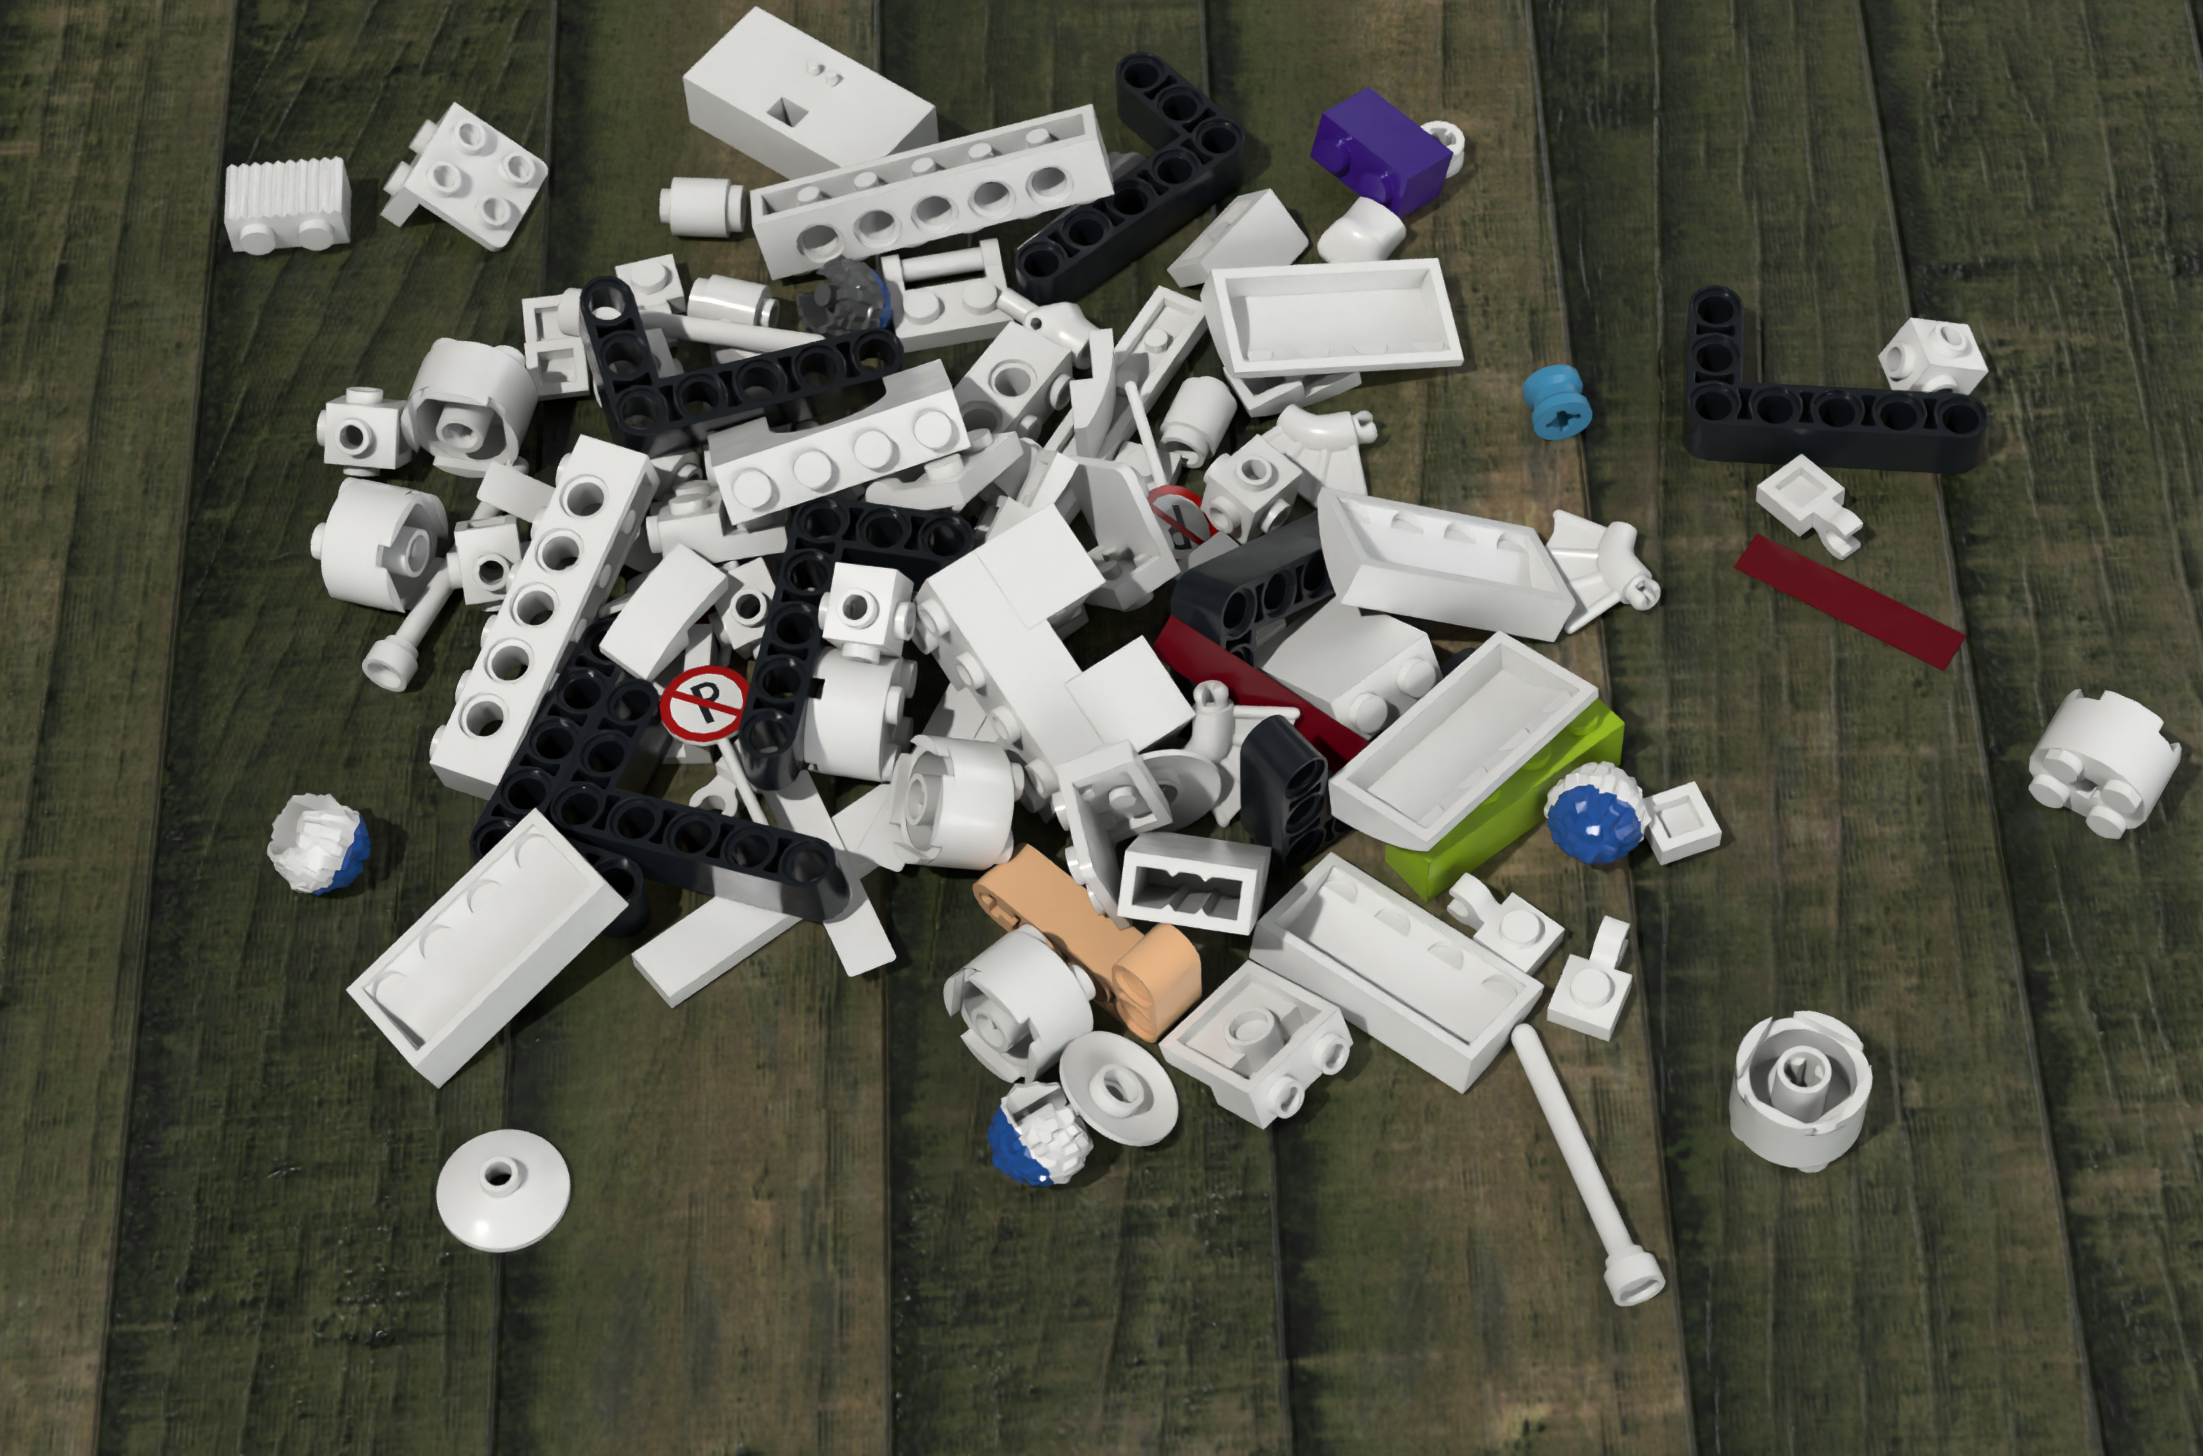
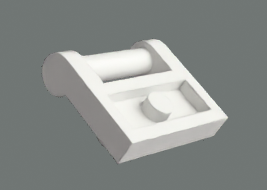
(947, 311)
(951, 478)

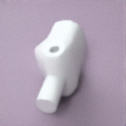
(1362, 234)
(1058, 322)

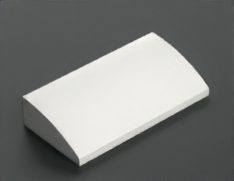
(1331, 318)
(1441, 566)
(1457, 744)
(486, 948)
(1395, 971)

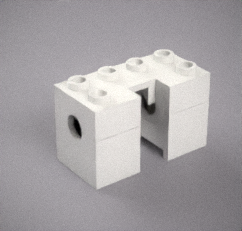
(994, 632)

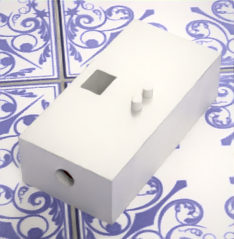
(801, 101)

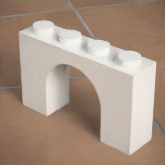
(775, 471)

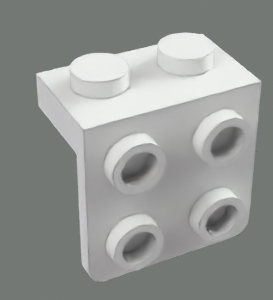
(466, 178)
(1132, 544)
(1103, 802)

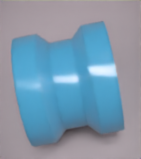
(1556, 402)

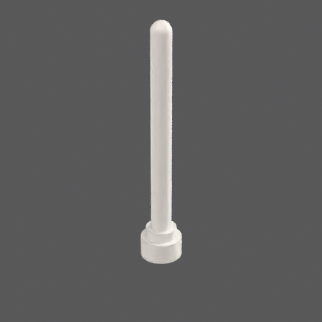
(689, 327)
(393, 660)
(1630, 1272)

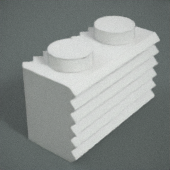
(287, 205)

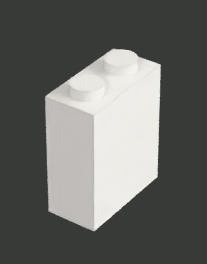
(1352, 664)
(1194, 882)

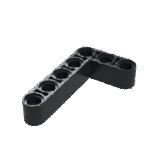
(1193, 169)
(721, 384)
(1824, 423)
(1249, 590)
(793, 615)
(536, 777)
(1288, 789)
(607, 807)

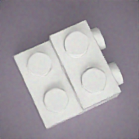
(701, 522)
(1260, 1044)

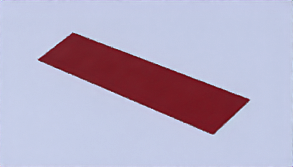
(1850, 602)
(1205, 660)

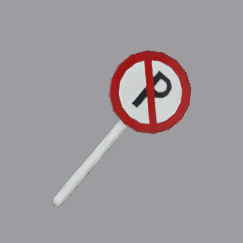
(1172, 505)
(706, 710)

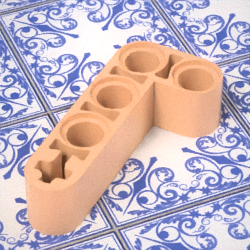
(1136, 976)

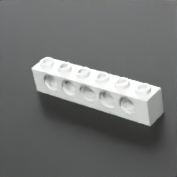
(833, 212)
(1012, 389)
(592, 474)

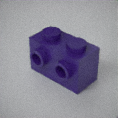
(1381, 153)

